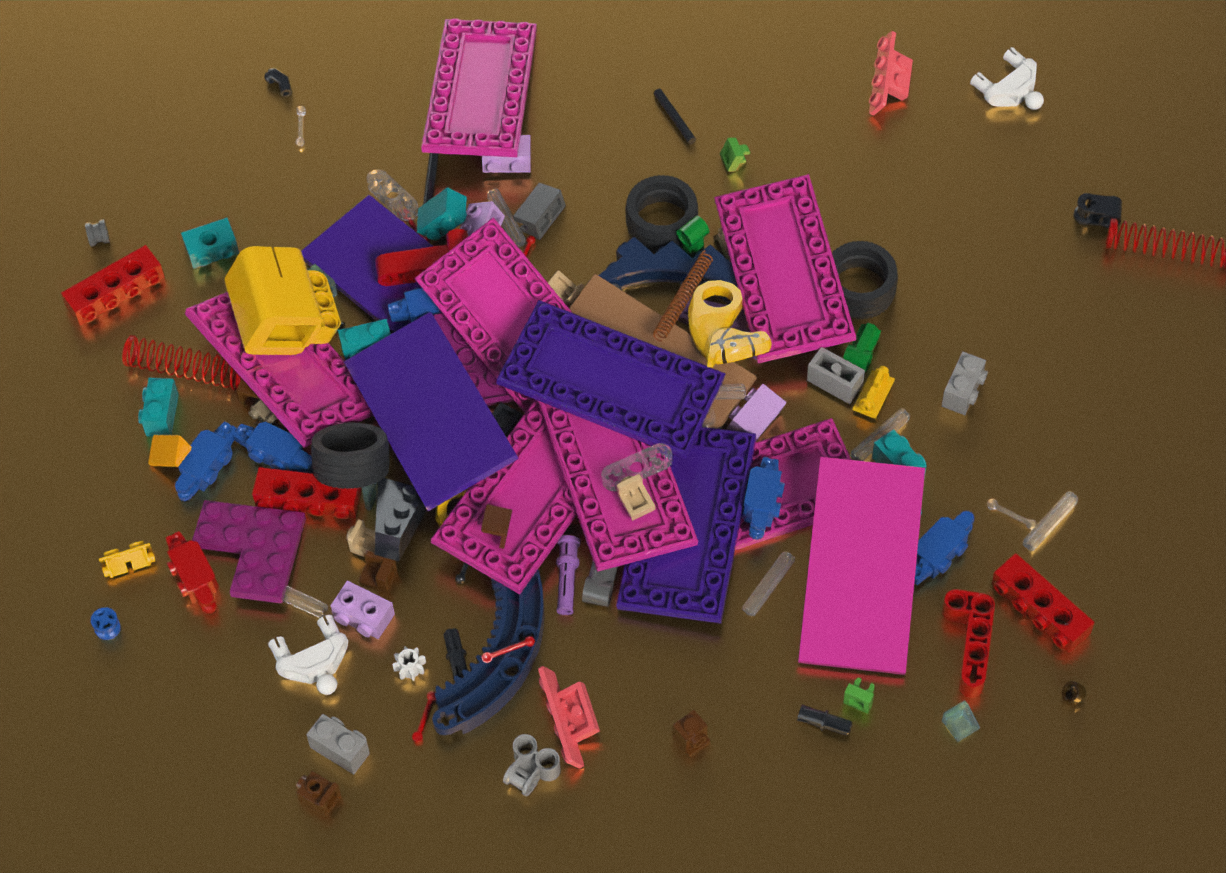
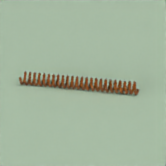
(679, 305)

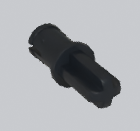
(456, 653)
(824, 720)

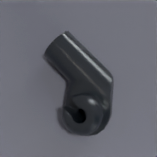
(275, 75)

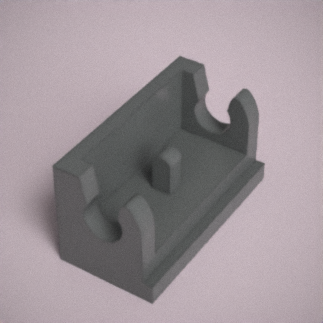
(540, 210)

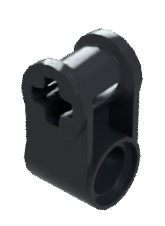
(1099, 210)

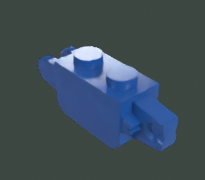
(414, 306)
(274, 447)
(204, 461)
(761, 497)
(941, 545)

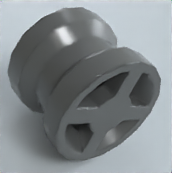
(97, 232)

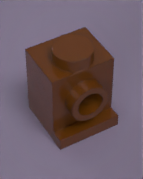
(690, 733)
(319, 800)

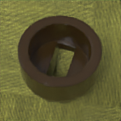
(1070, 695)

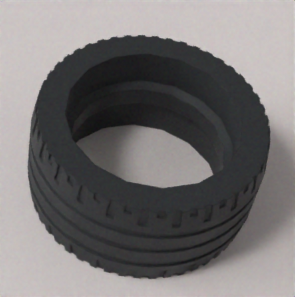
(655, 190)
(878, 260)
(350, 455)

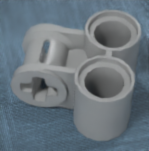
(527, 767)

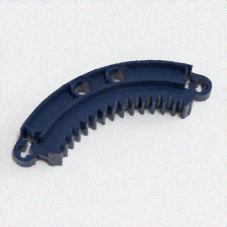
(487, 686)

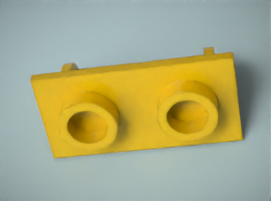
(874, 392)
(136, 554)

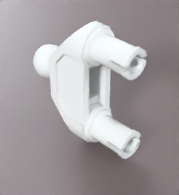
(1014, 87)
(315, 662)

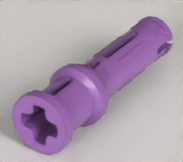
(567, 563)

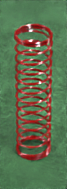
(1114, 227)
(136, 351)

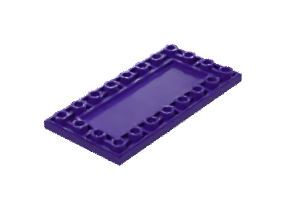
(349, 255)
(611, 379)
(430, 411)
(696, 578)

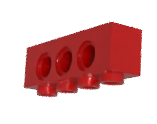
(102, 283)
(296, 484)
(1038, 589)

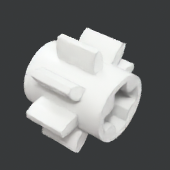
(410, 670)

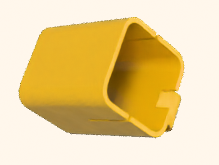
(280, 312)

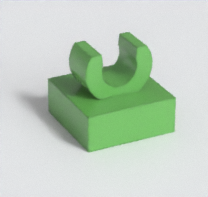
(733, 154)
(858, 697)

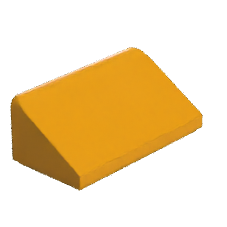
(168, 450)

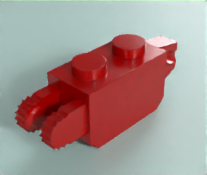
(193, 570)

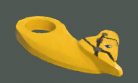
(712, 327)

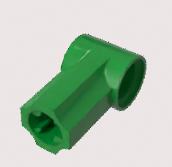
(693, 235)
(862, 349)

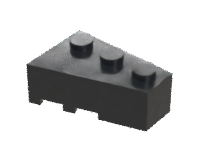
(397, 517)

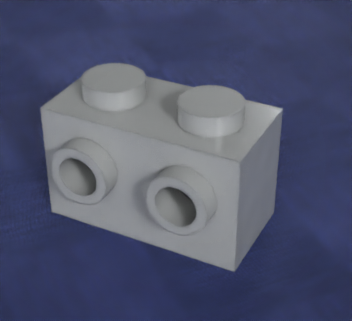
(835, 375)
(963, 383)
(338, 743)

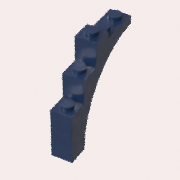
(669, 264)

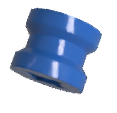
(103, 617)

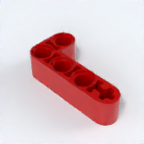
(404, 266)
(973, 644)

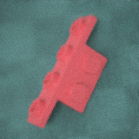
(891, 74)
(571, 714)

